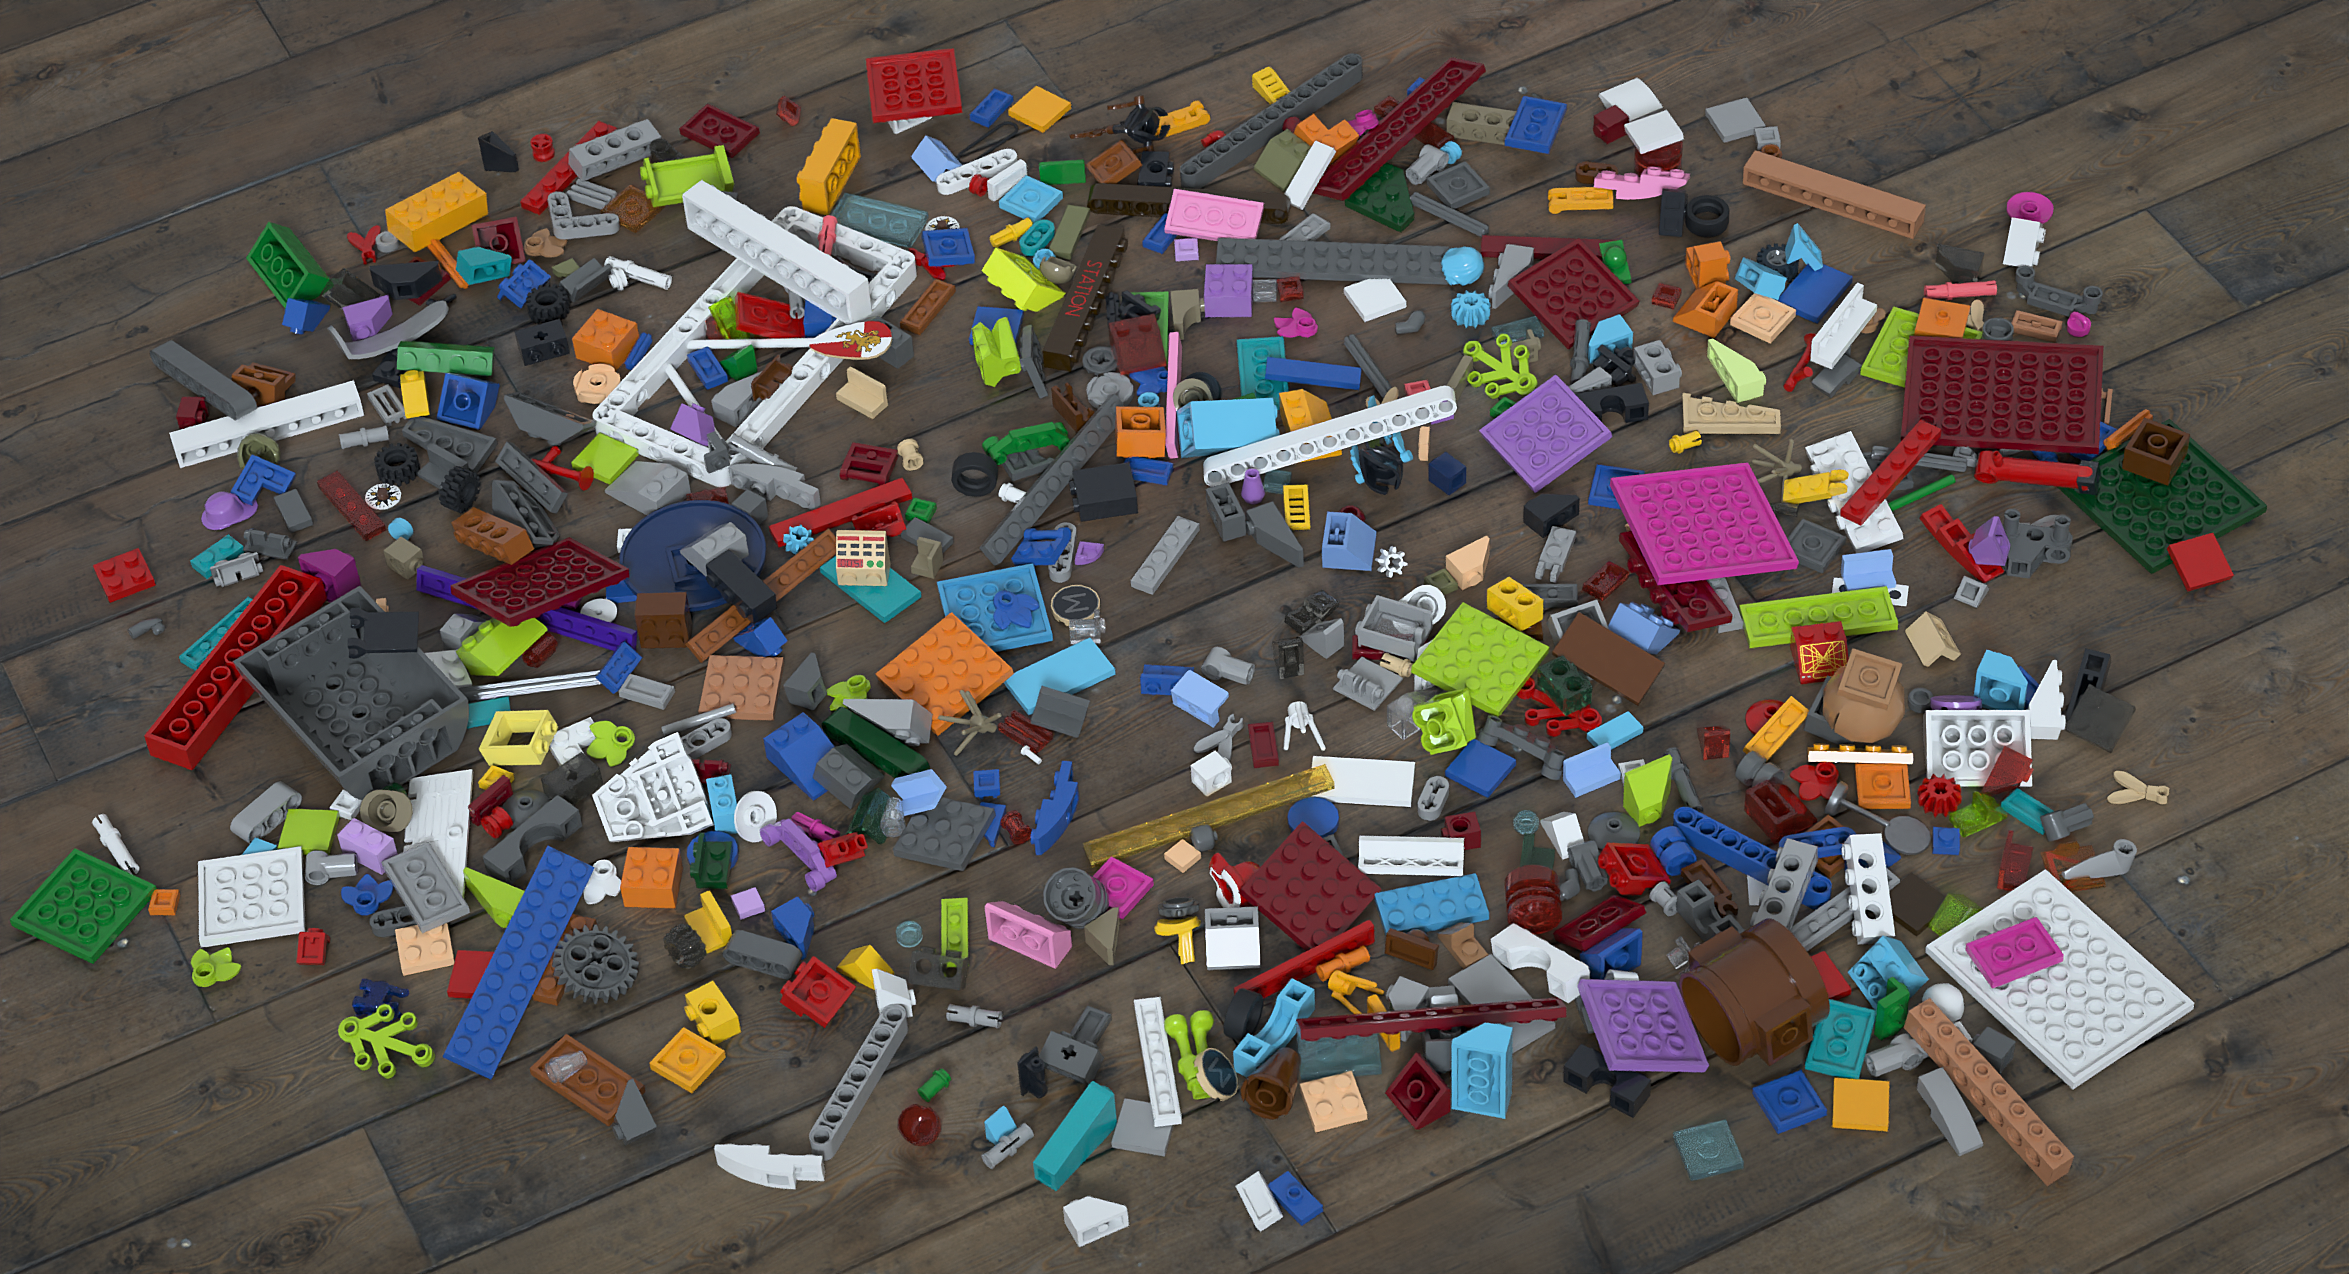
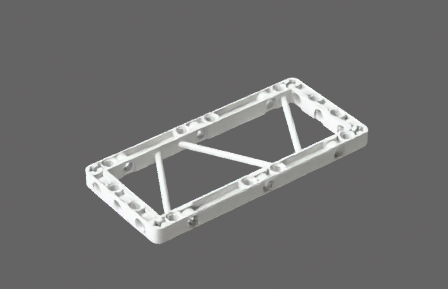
(616, 413)

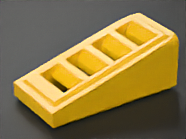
(1268, 82)
(1294, 492)

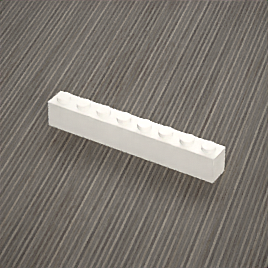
(273, 420)

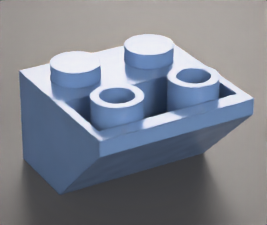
(1347, 543)
(1642, 627)

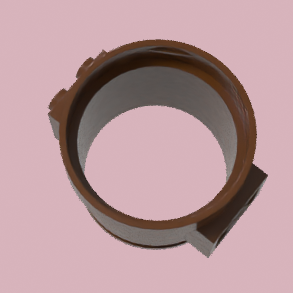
(1754, 993)

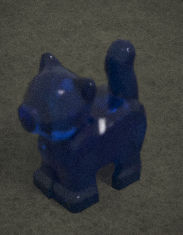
(376, 994)

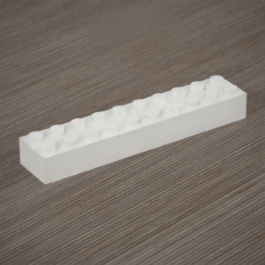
(777, 253)

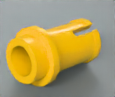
(1685, 441)

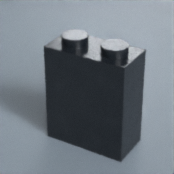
(1103, 492)

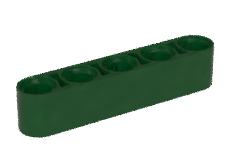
(873, 744)

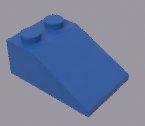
(796, 750)

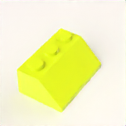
(1021, 281)

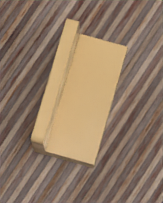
(863, 393)
(1931, 639)

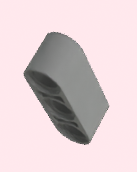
(265, 812)

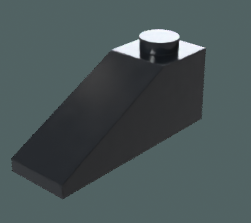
(2092, 672)

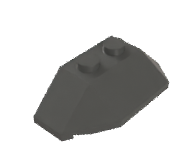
(546, 420)
(522, 510)

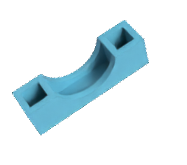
(1292, 1003)

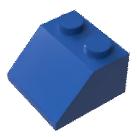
(467, 400)
(1617, 952)

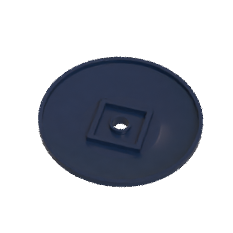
(655, 546)

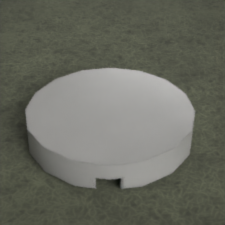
(1111, 383)

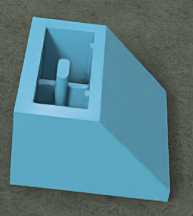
(1883, 960)

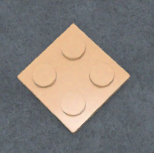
(1763, 317)
(424, 950)
(1333, 1101)

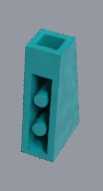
(1077, 1136)

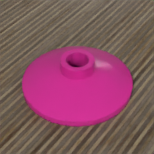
(2030, 207)

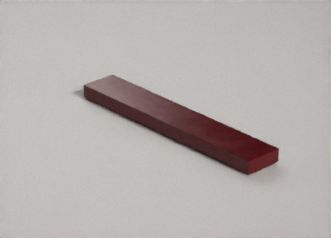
(1543, 246)

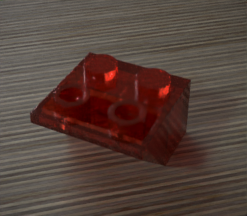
(1777, 810)

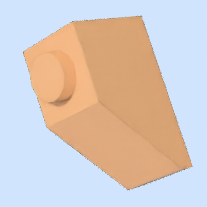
(1469, 563)

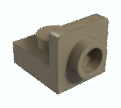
(1533, 345)

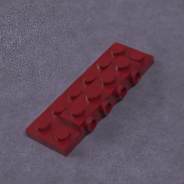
(1688, 603)

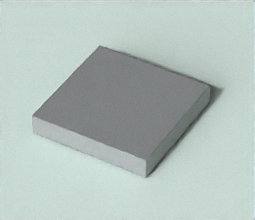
(1734, 119)
(1137, 1132)

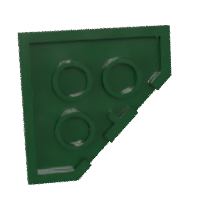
(1384, 198)

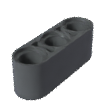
(762, 954)

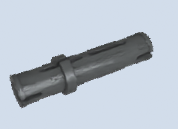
(1581, 343)
(1681, 777)

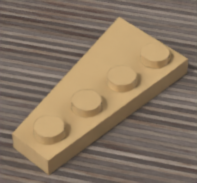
(1727, 418)

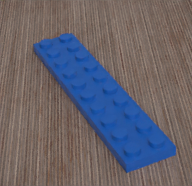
(518, 963)

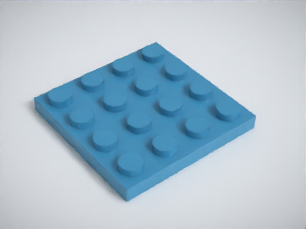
(972, 602)

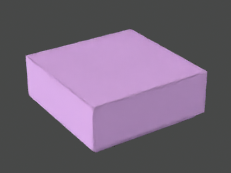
(1186, 249)
(748, 903)

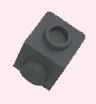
(718, 453)

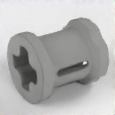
(1665, 898)

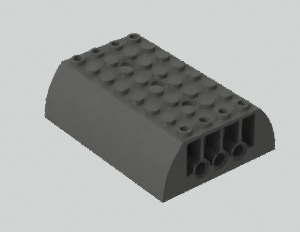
(408, 702)

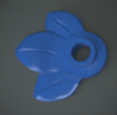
(1151, 380)
(1016, 611)
(367, 895)

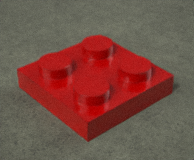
(124, 575)

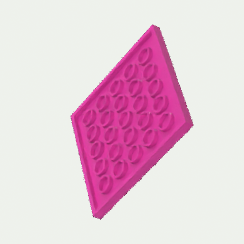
(1703, 523)

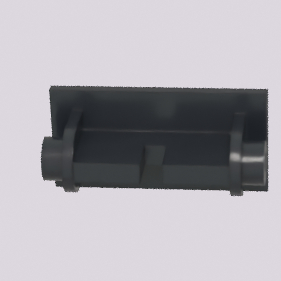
(1032, 1074)

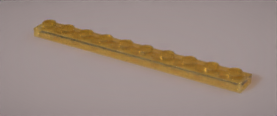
(1214, 813)

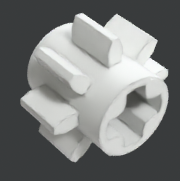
(1397, 561)

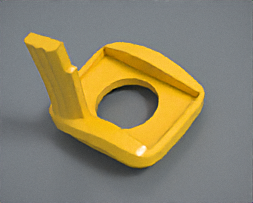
(1184, 929)

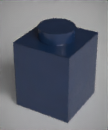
(1447, 473)

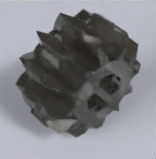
(684, 946)

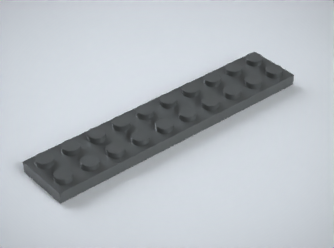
(1335, 260)

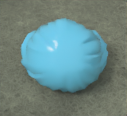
(1462, 265)

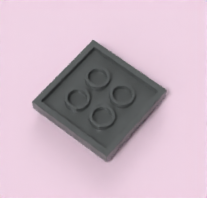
(945, 834)

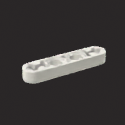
(953, 181)

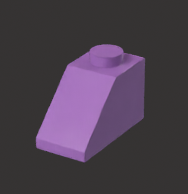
(367, 317)
(693, 423)
(1990, 543)

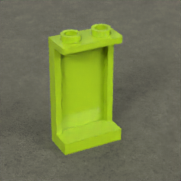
(671, 179)

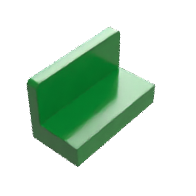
(1062, 172)

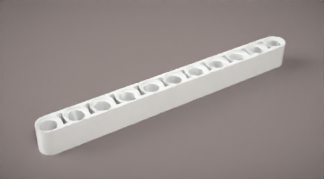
(1337, 428)

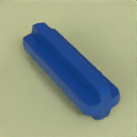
(638, 351)

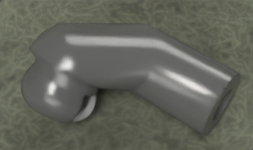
(1412, 325)

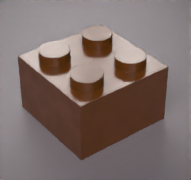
(2156, 451)
(663, 620)

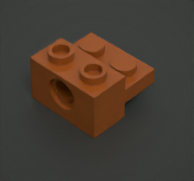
(264, 382)

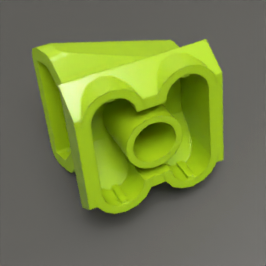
(995, 351)
(1445, 721)

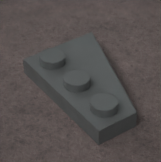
(1032, 360)

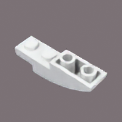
(760, 1167)

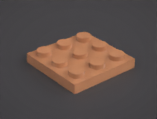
(746, 682)

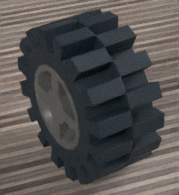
(1775, 259)

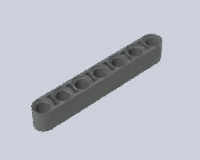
(203, 380)

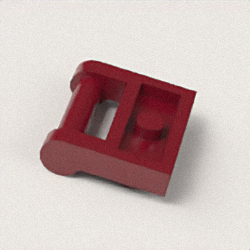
(869, 458)

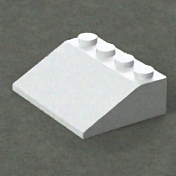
(1970, 742)

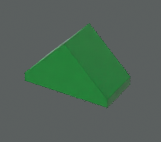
(740, 363)

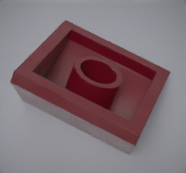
(1420, 1093)

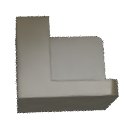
(928, 558)

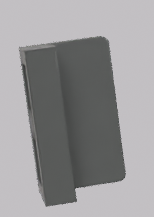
(585, 279)
(440, 463)
(1060, 711)

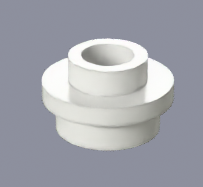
(618, 279)

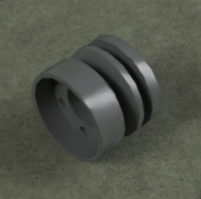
(1066, 889)

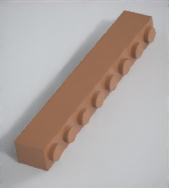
(1834, 194)

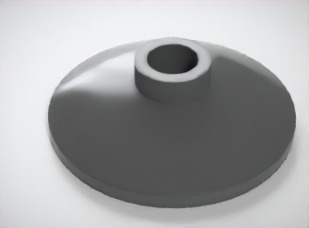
(524, 805)
(1613, 828)

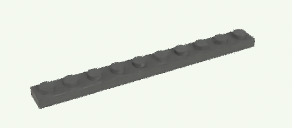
(1051, 482)

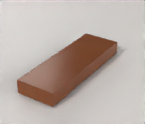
(927, 306)

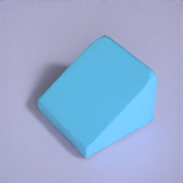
(999, 1125)

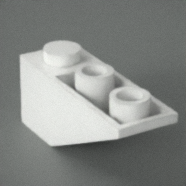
(2046, 706)

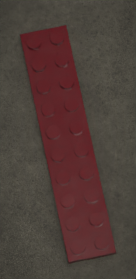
(1398, 128)

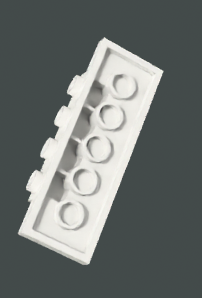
(1844, 453)

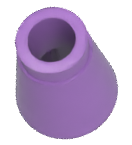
(1252, 487)

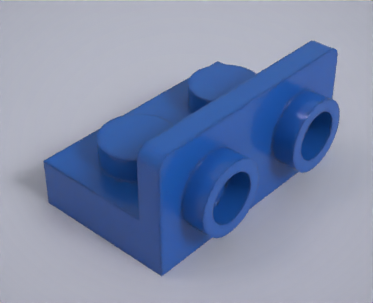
(523, 280)
(1161, 679)

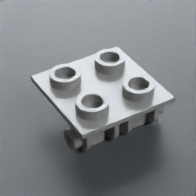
(1367, 683)

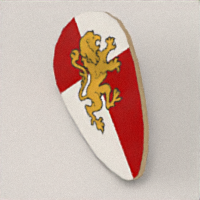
(854, 341)

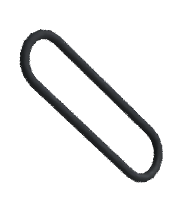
(986, 135)

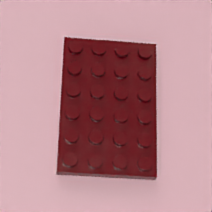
(540, 582)

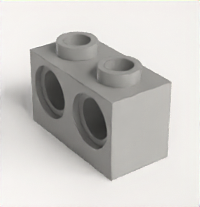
(1657, 367)

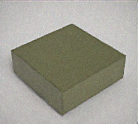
(1442, 580)

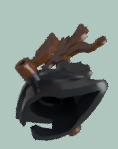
(1139, 125)

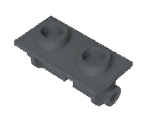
(270, 545)

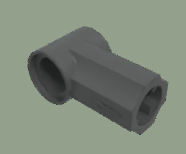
(2061, 823)
(1585, 858)

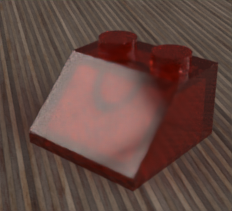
(1137, 344)

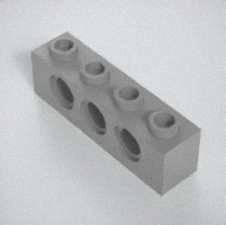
(612, 150)
(1795, 856)

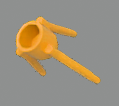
(1344, 984)

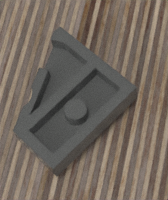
(1025, 464)

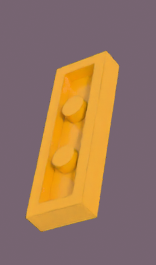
(1778, 729)

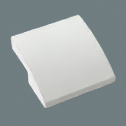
(1633, 99)

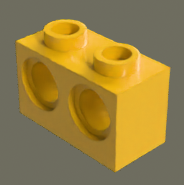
(1515, 604)

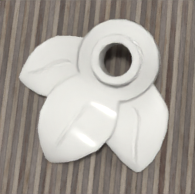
(602, 882)

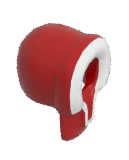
(1235, 877)

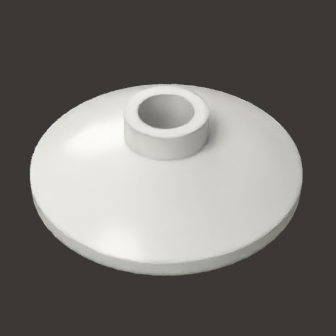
(762, 813)

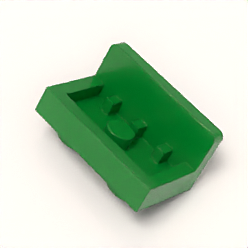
(1892, 1010)

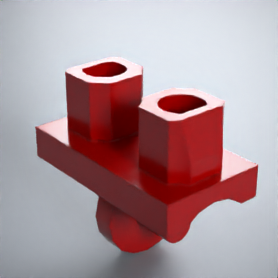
(843, 849)

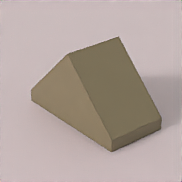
(1103, 935)

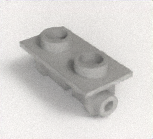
(225, 571)

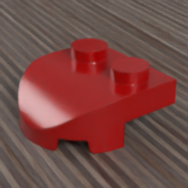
(880, 518)

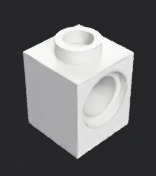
(1211, 773)

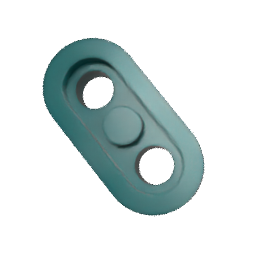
(1037, 237)

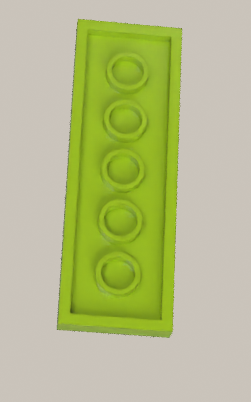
(1858, 610)

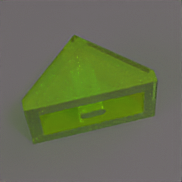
(1952, 912)

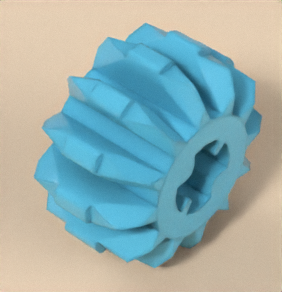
(1470, 309)

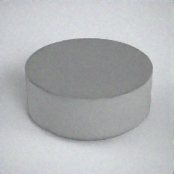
(387, 242)

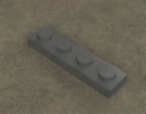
(531, 477)

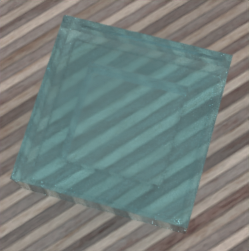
(1275, 480)

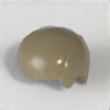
(1057, 270)

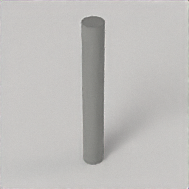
(699, 719)

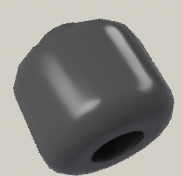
(1203, 837)

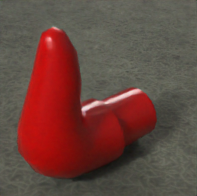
(1212, 138)

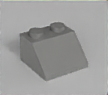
(714, 544)

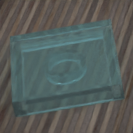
(1708, 1150)

